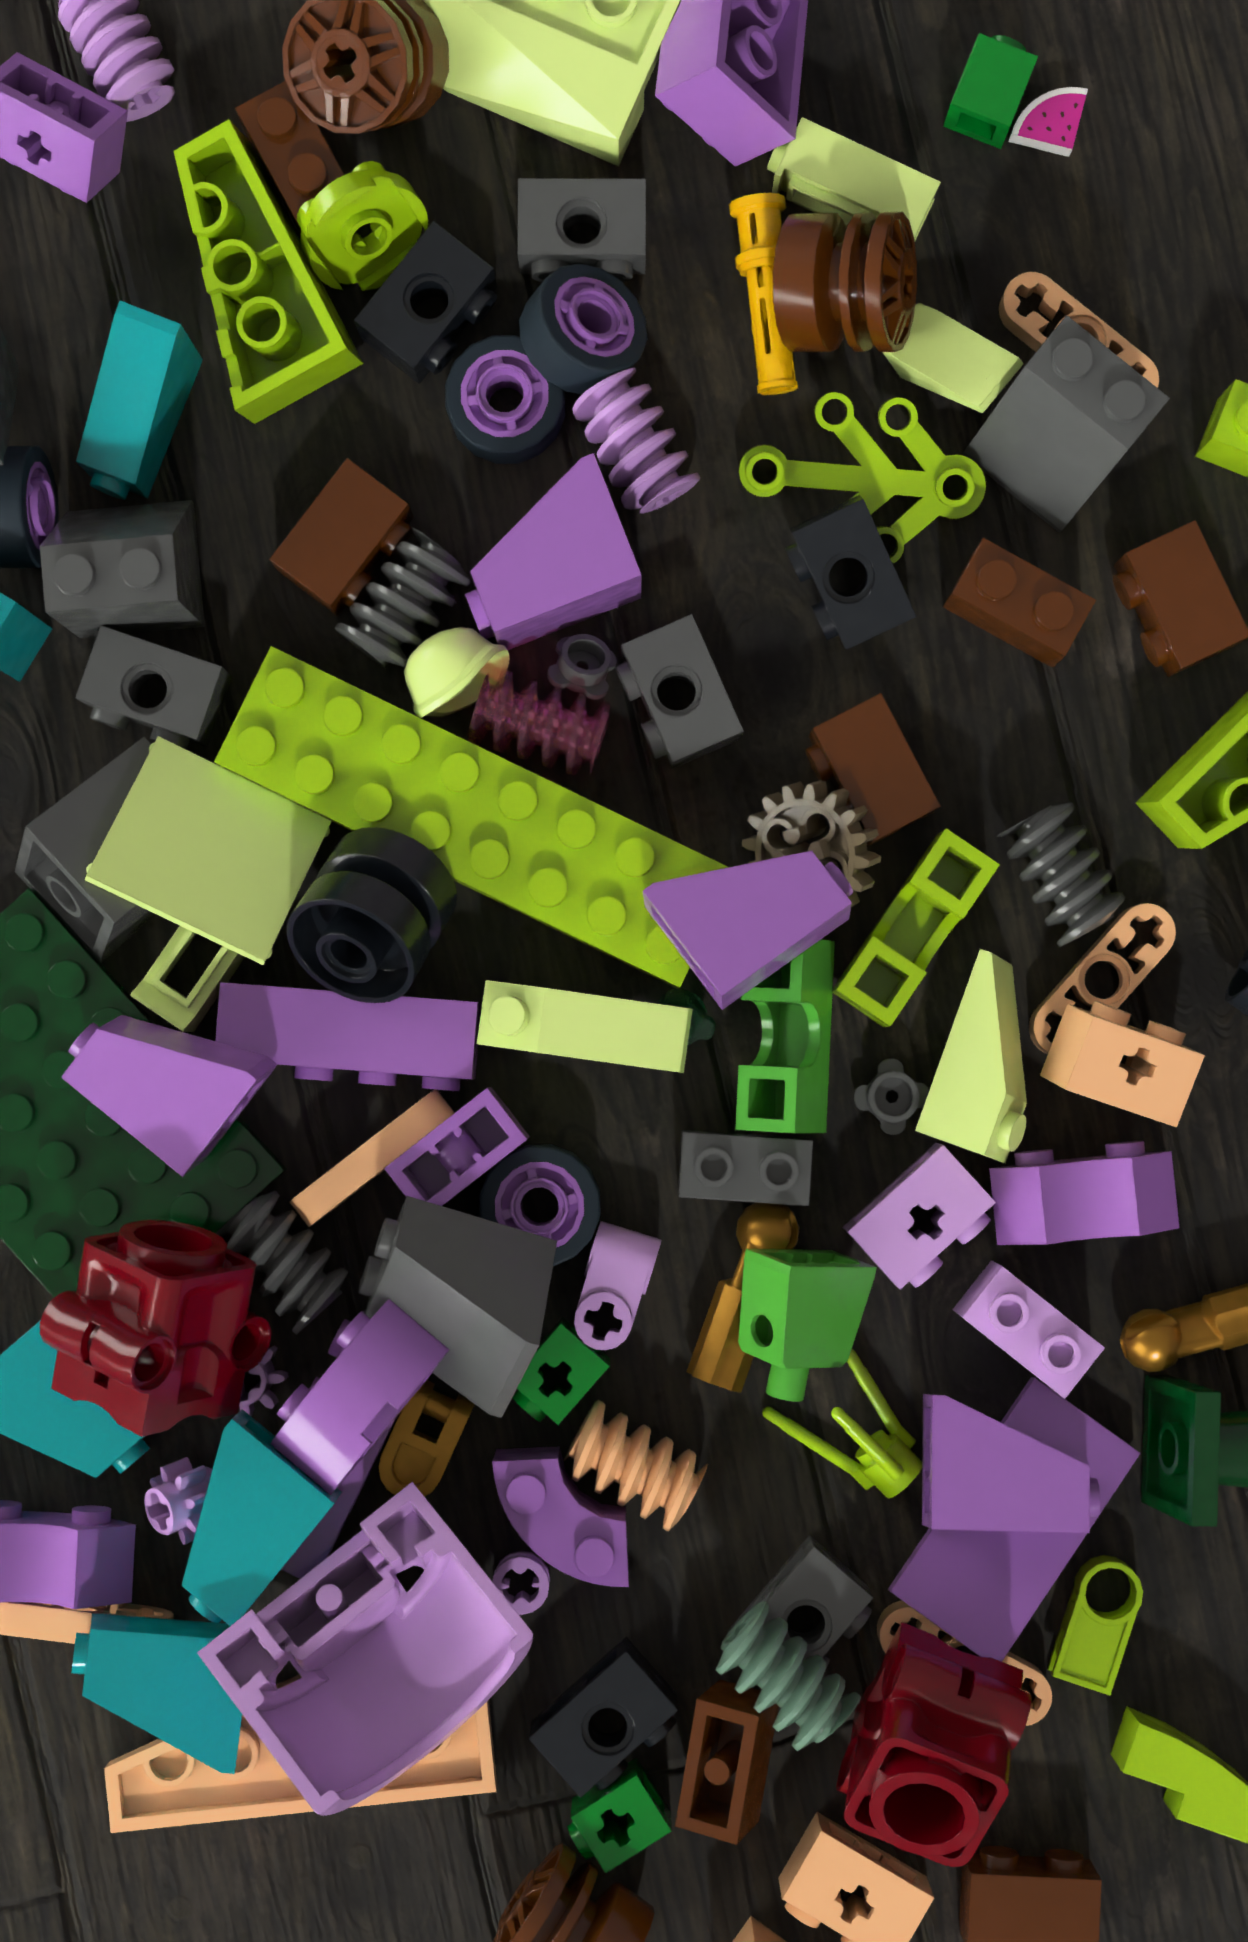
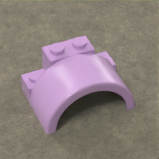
(377, 1664)

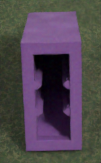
(749, 918)
(165, 1085)
(998, 1478)

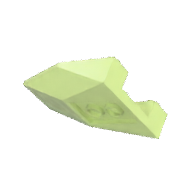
(557, 63)

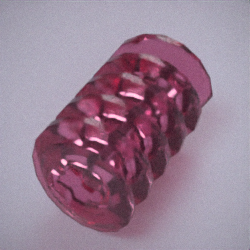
(539, 723)

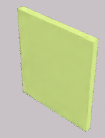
(208, 850)

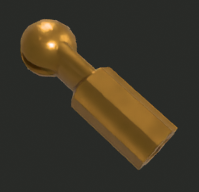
(1158, 1338)
(717, 1352)

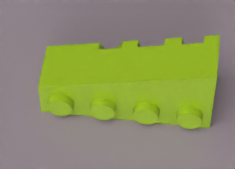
(266, 299)
(1206, 787)

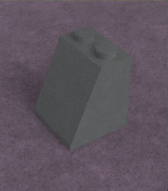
(1064, 424)
(124, 569)
(66, 841)
(471, 1288)

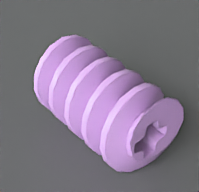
(119, 53)
(632, 443)

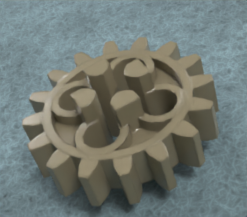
(800, 812)

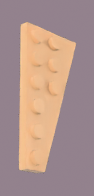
(170, 1788)

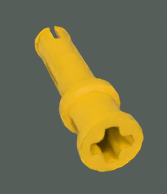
(758, 232)

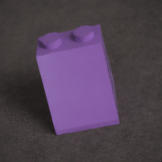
(556, 563)

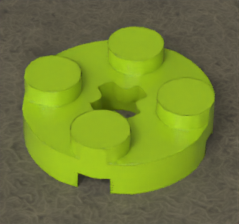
(343, 207)

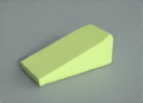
(953, 360)

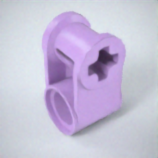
(615, 1274)

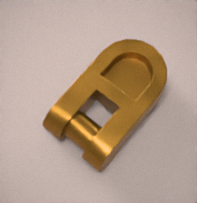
(416, 1456)

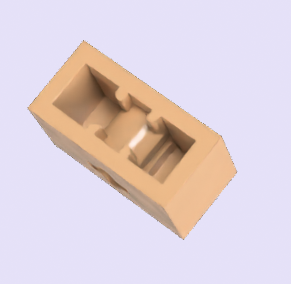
(1152, 1080)
(837, 1859)

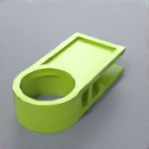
(1094, 1641)

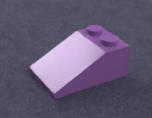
(735, 72)

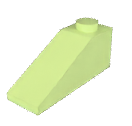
(584, 1026)
(980, 1076)

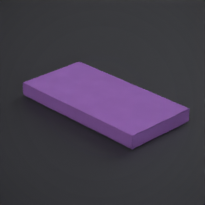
(992, 1582)

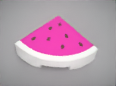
(1051, 121)

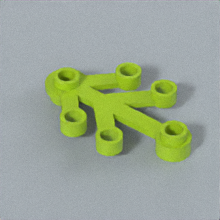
(877, 476)

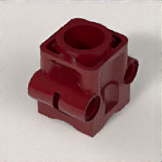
(157, 1326)
(933, 1747)

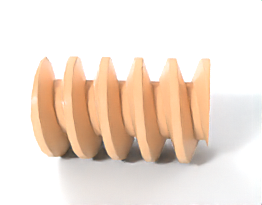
(635, 1465)

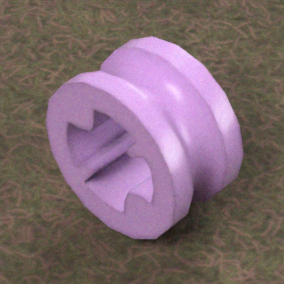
(520, 1562)

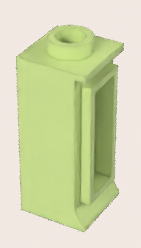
(847, 178)
(171, 1005)

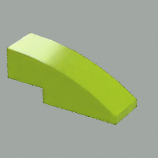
(1197, 1781)

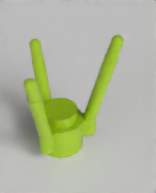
(883, 1457)

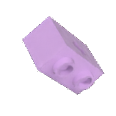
(929, 1182)
(1028, 1328)

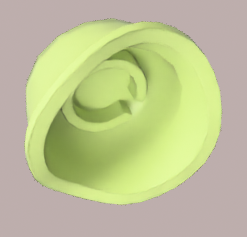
(450, 670)

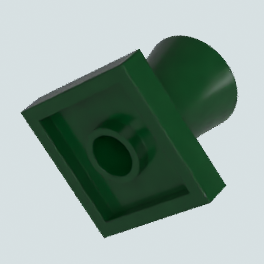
(1190, 1449)

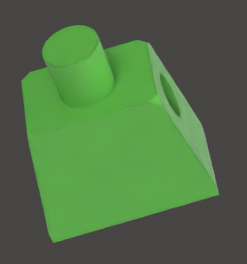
(801, 1312)

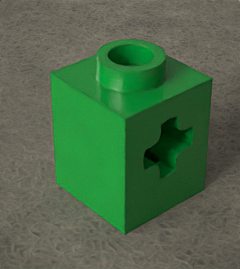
(990, 89)
(585, 1369)
(631, 1794)

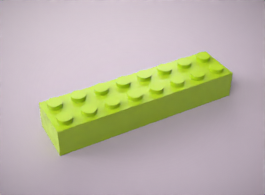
(474, 810)

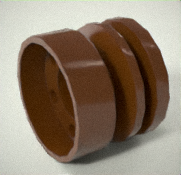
(396, 69)
(845, 281)
(560, 1909)

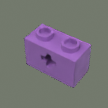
(59, 128)
(458, 1150)

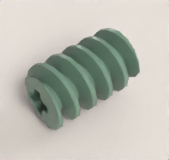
(785, 1677)

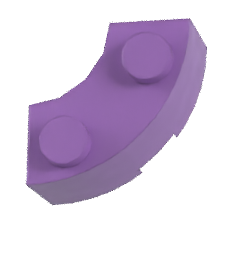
(1085, 1196)
(358, 1394)
(559, 1519)
(65, 1557)

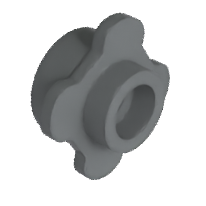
(587, 653)
(873, 1096)

